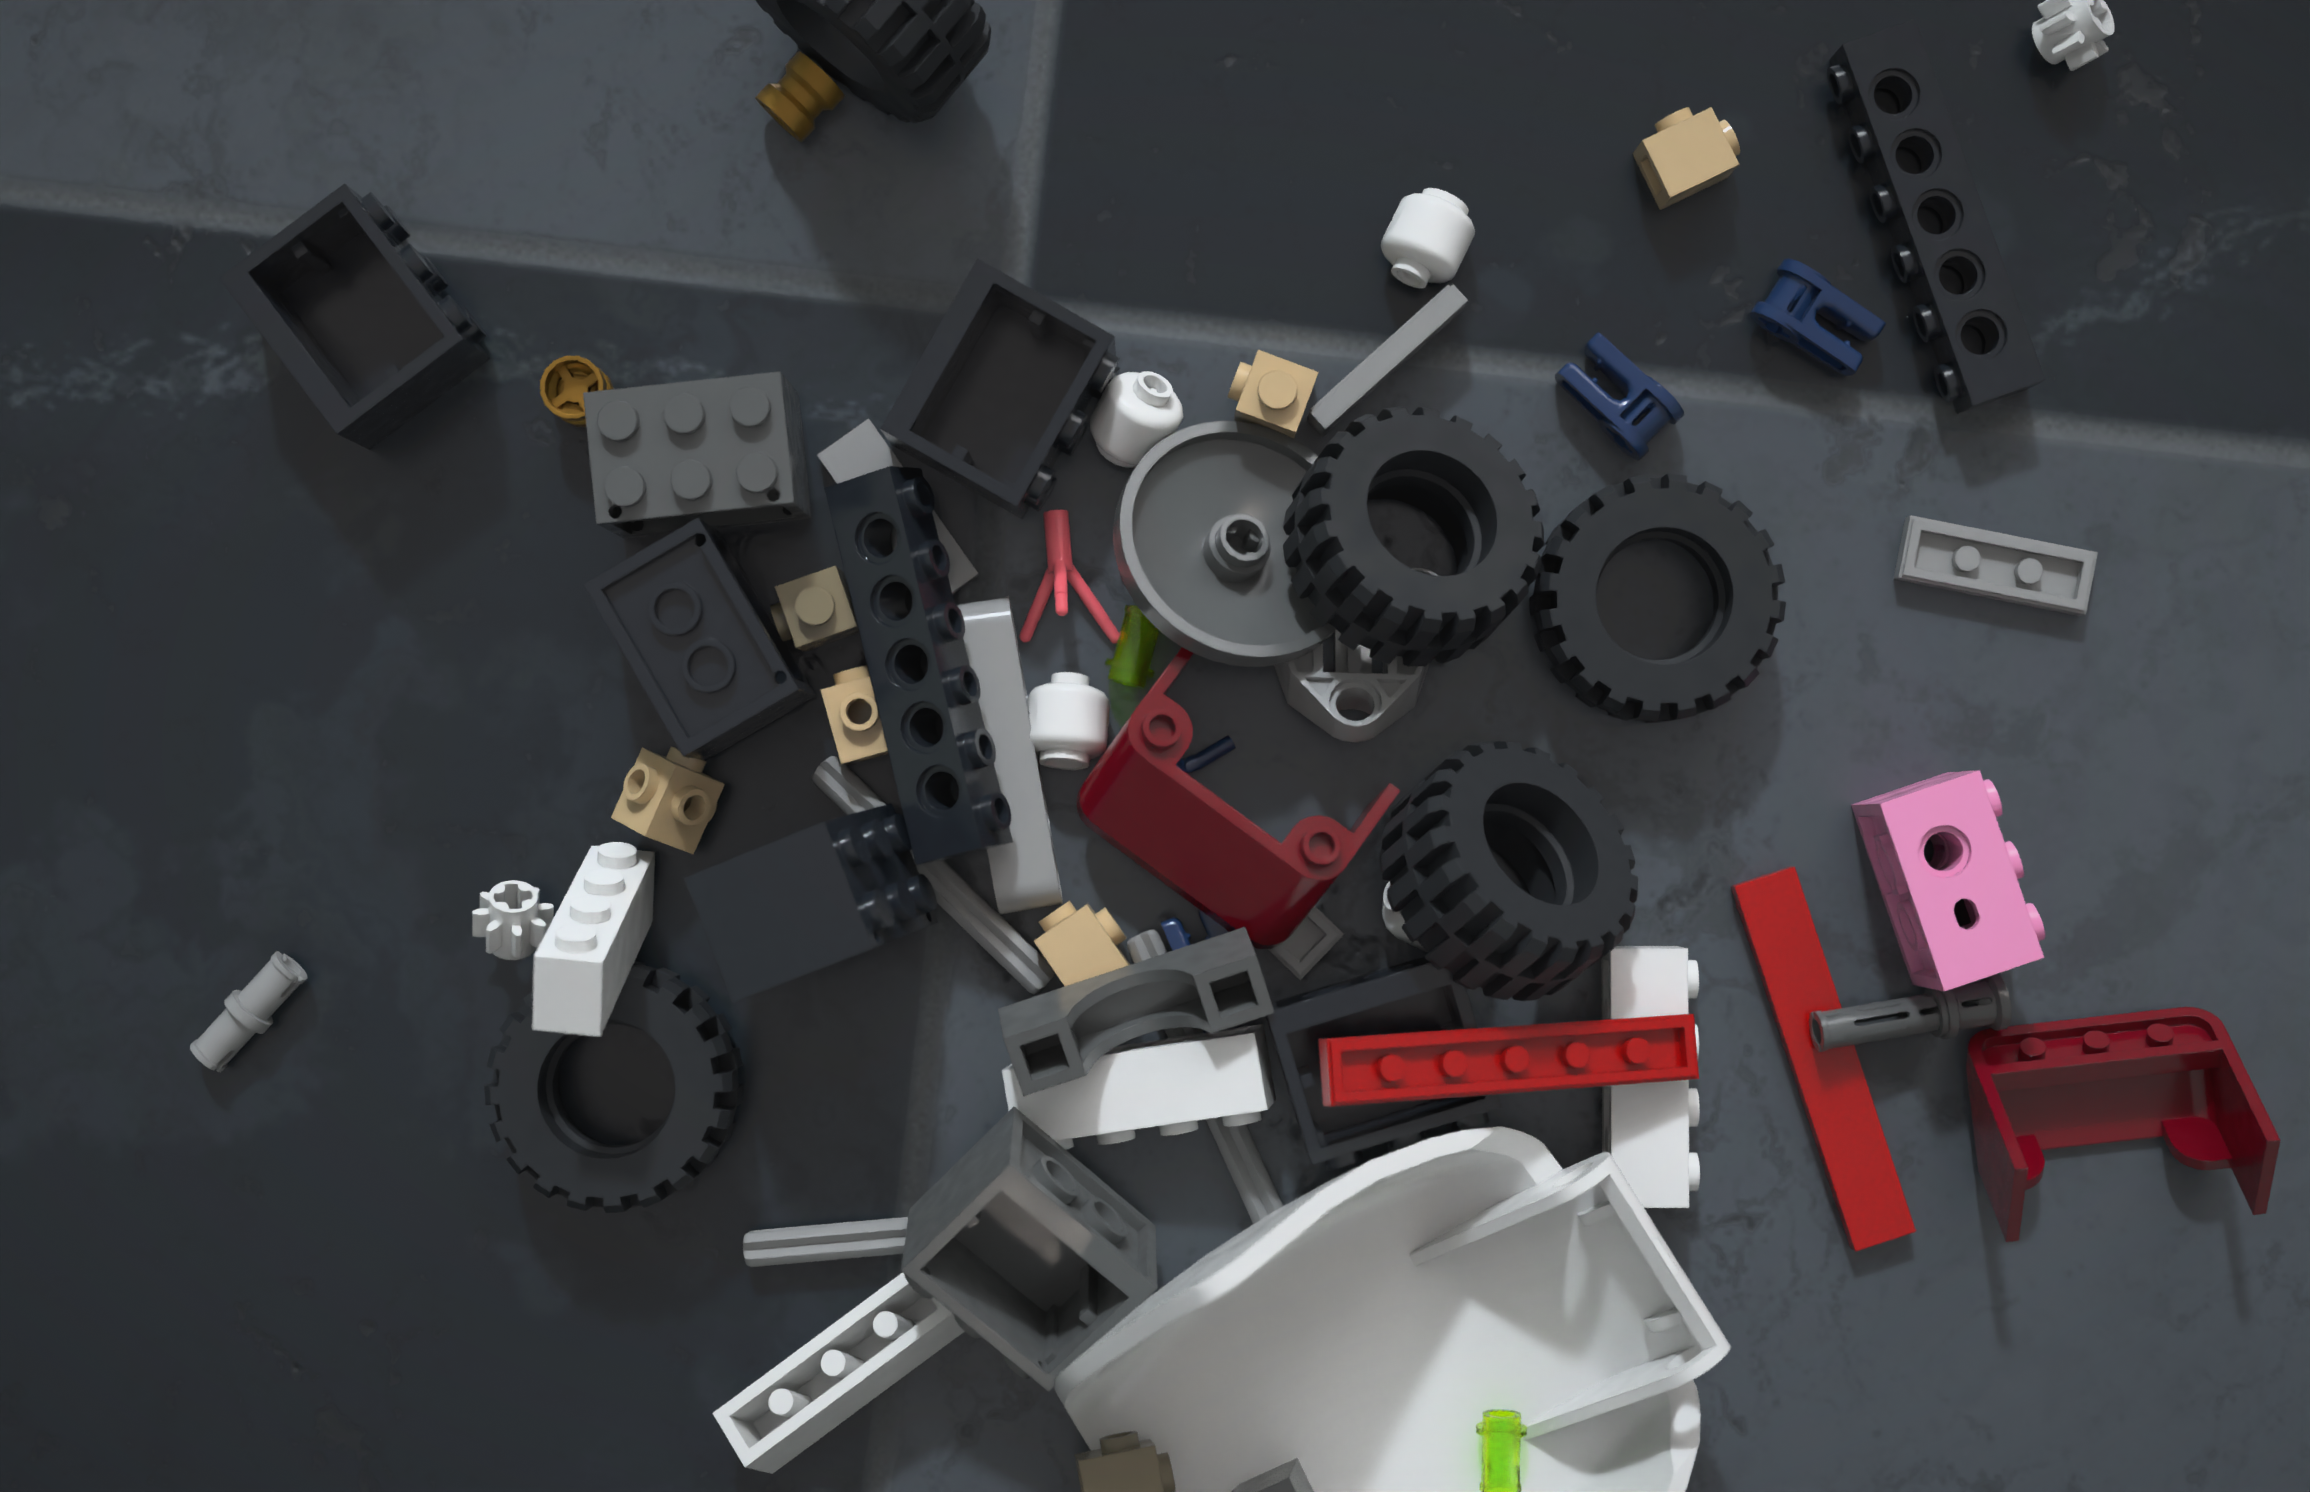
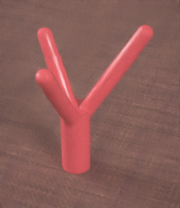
(1060, 570)

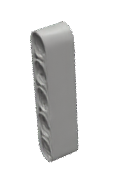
(1026, 869)

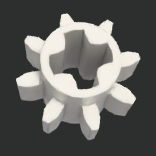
(2072, 31)
(512, 919)

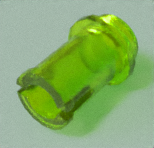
(1133, 650)
(1501, 1450)

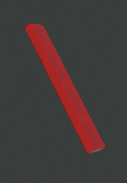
(1507, 1059)
(1827, 1081)

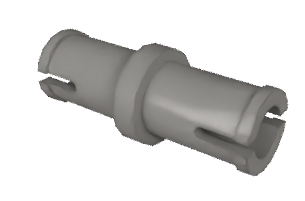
(248, 1012)

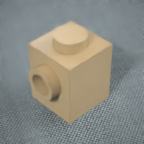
(1687, 155)
(1272, 392)
(854, 716)
(1081, 943)

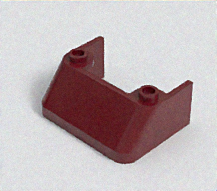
(1201, 842)
(2109, 1083)

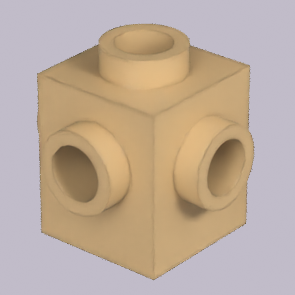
(668, 799)

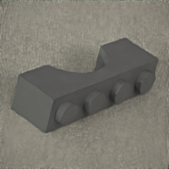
(1195, 986)

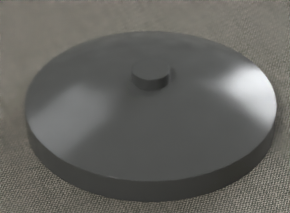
(1206, 541)

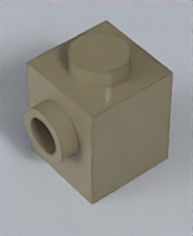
(815, 609)
(1125, 1466)

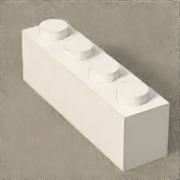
(593, 940)
(1156, 1085)
(1650, 1122)
(835, 1375)

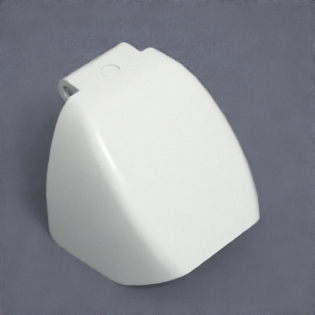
(1403, 1309)

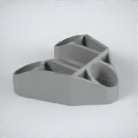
(1351, 686)

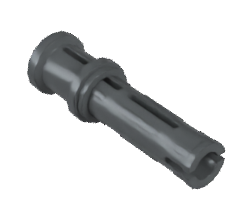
(1942, 1015)

